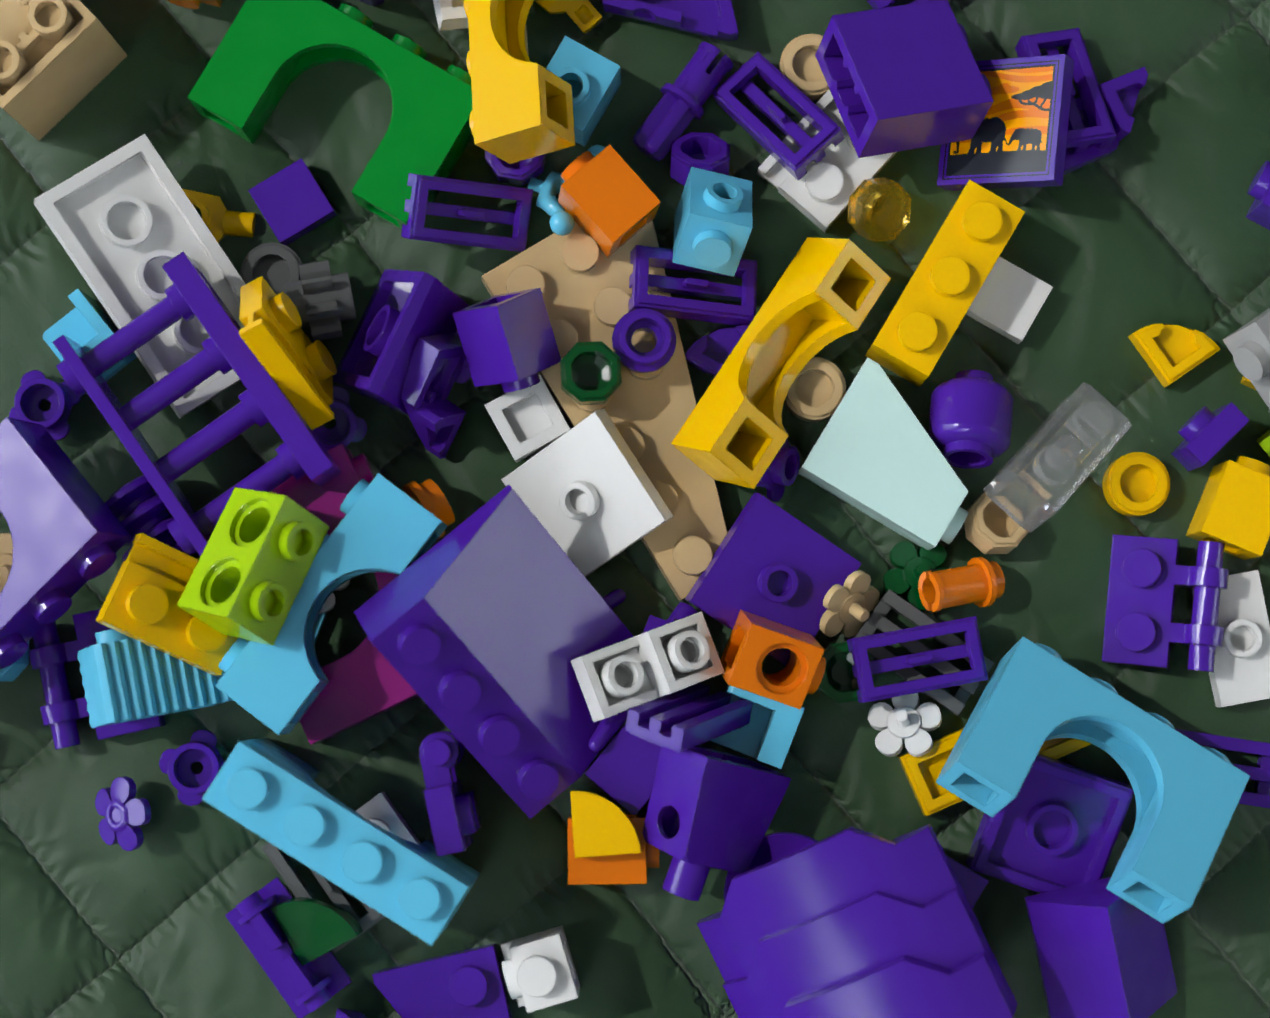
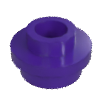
(653, 323)

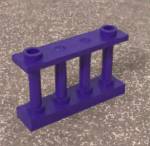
(224, 350)

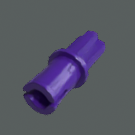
(682, 101)

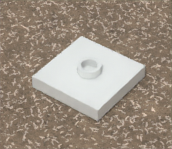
(590, 493)

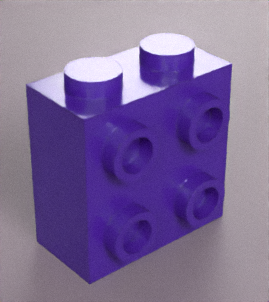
(903, 77)

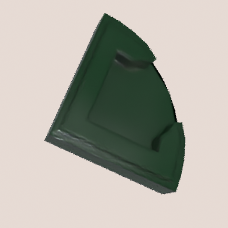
(314, 926)

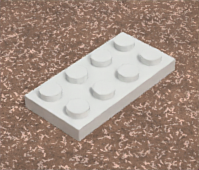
(119, 229)

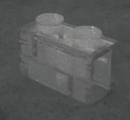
(1057, 457)

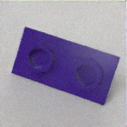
(301, 986)

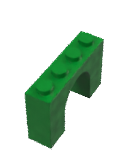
(284, 38)

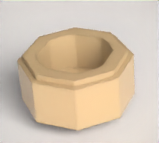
(991, 527)

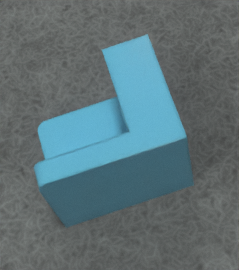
(87, 327)
(769, 730)

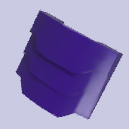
(856, 935)

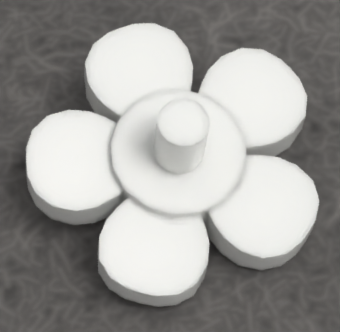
(904, 724)

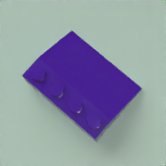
(490, 643)

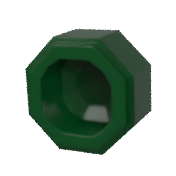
(590, 373)
(838, 677)

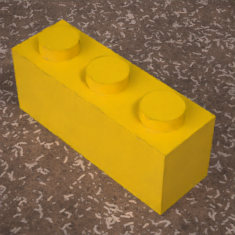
(945, 283)

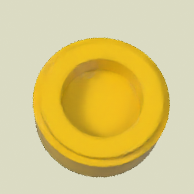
(1136, 484)

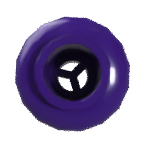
(971, 419)

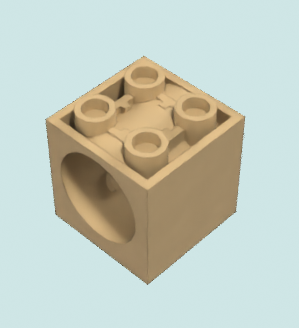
(50, 59)

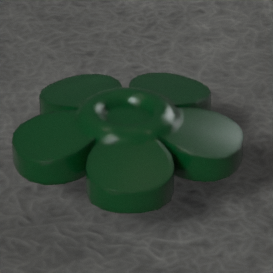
(909, 568)

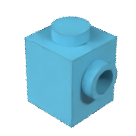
(592, 81)
(712, 221)

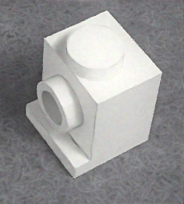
(540, 970)

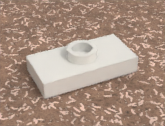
(1244, 660)

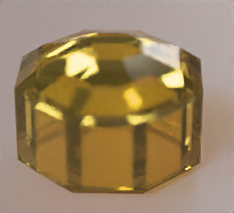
(879, 209)

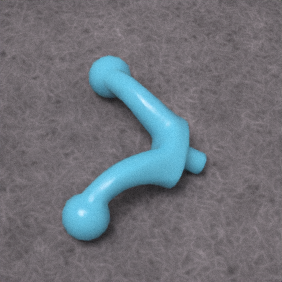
(560, 221)

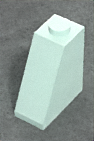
(887, 463)

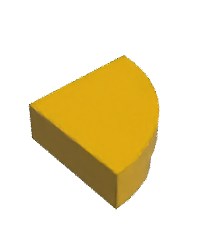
(1172, 349)
(600, 827)

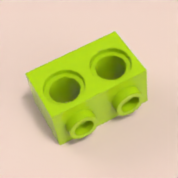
(253, 565)

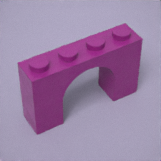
(363, 680)

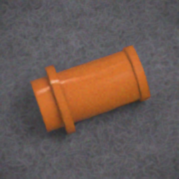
(975, 583)

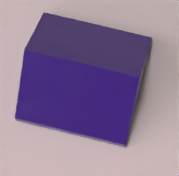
(381, 348)
(1099, 954)

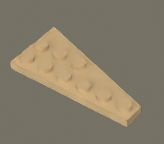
(584, 303)

